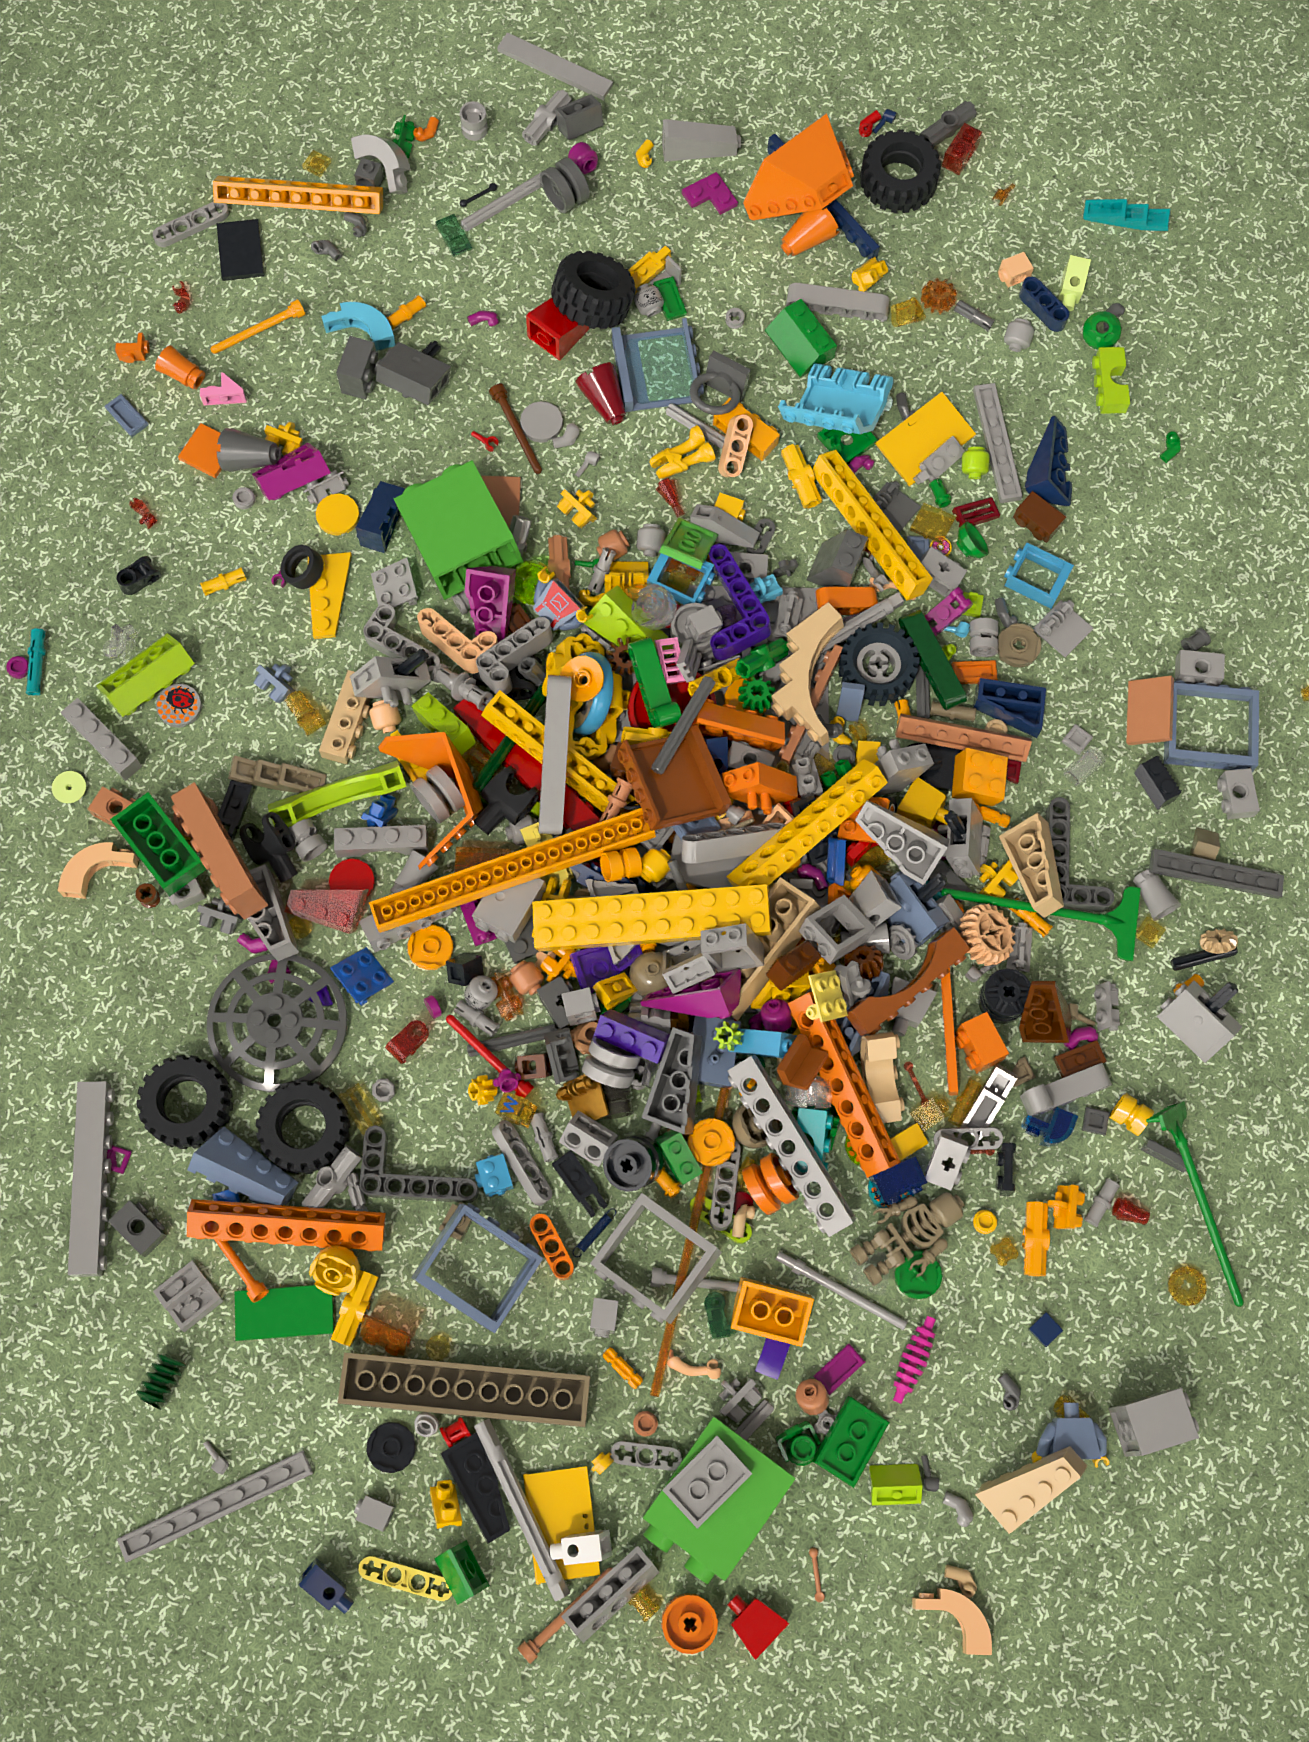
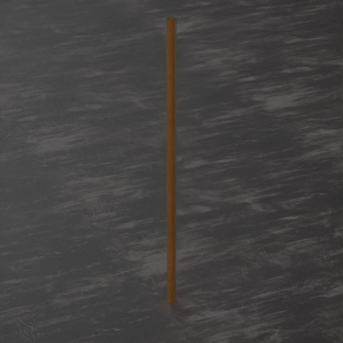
(686, 1256)

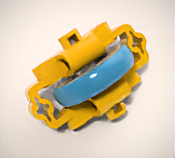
(599, 714)

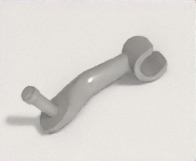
(879, 579)

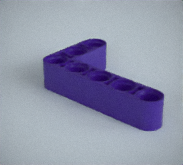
(742, 601)

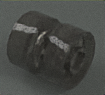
(617, 1102)

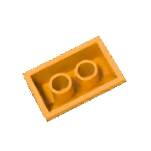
(771, 1311)

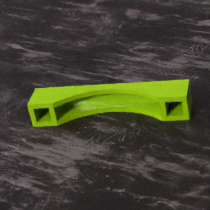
(355, 787)

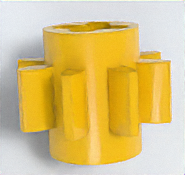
(482, 1090)

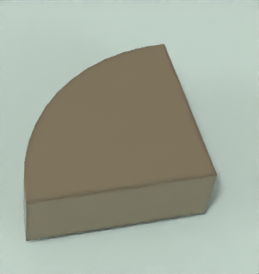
(1023, 1071)

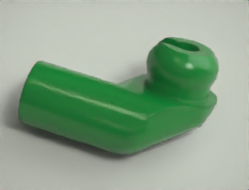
(1173, 447)

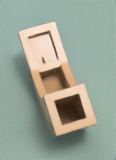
(87, 862)
(972, 1621)

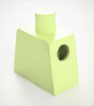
(1073, 281)

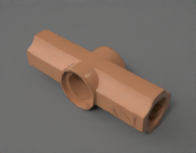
(558, 558)

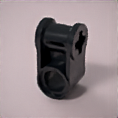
(139, 574)

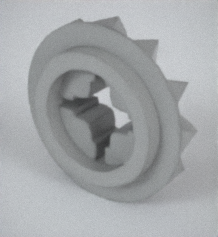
(902, 950)

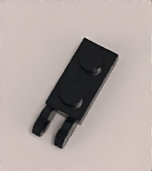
(235, 805)
(578, 1181)

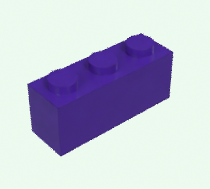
(632, 1035)

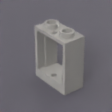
(849, 917)
(724, 950)
(678, 958)

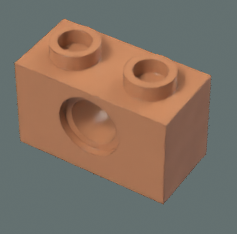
(105, 803)

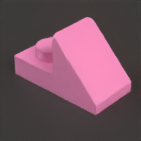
(226, 394)

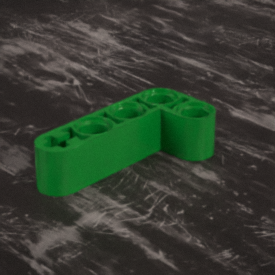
(652, 684)

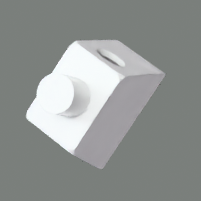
(591, 1545)

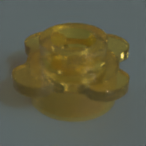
(1011, 1253)

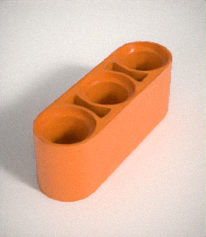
(847, 599)
(546, 1236)

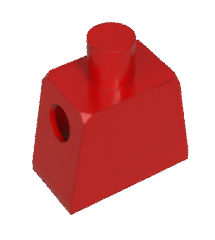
(755, 1624)

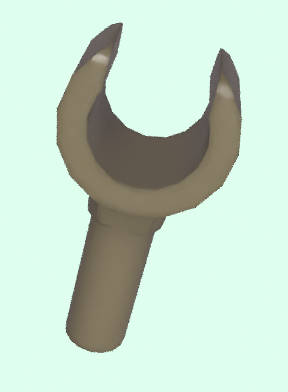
(1075, 1015)

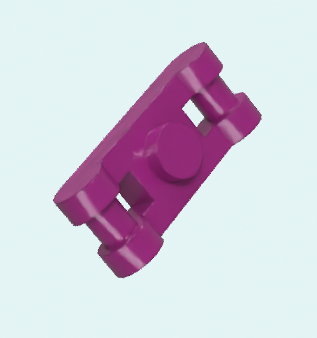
(945, 613)

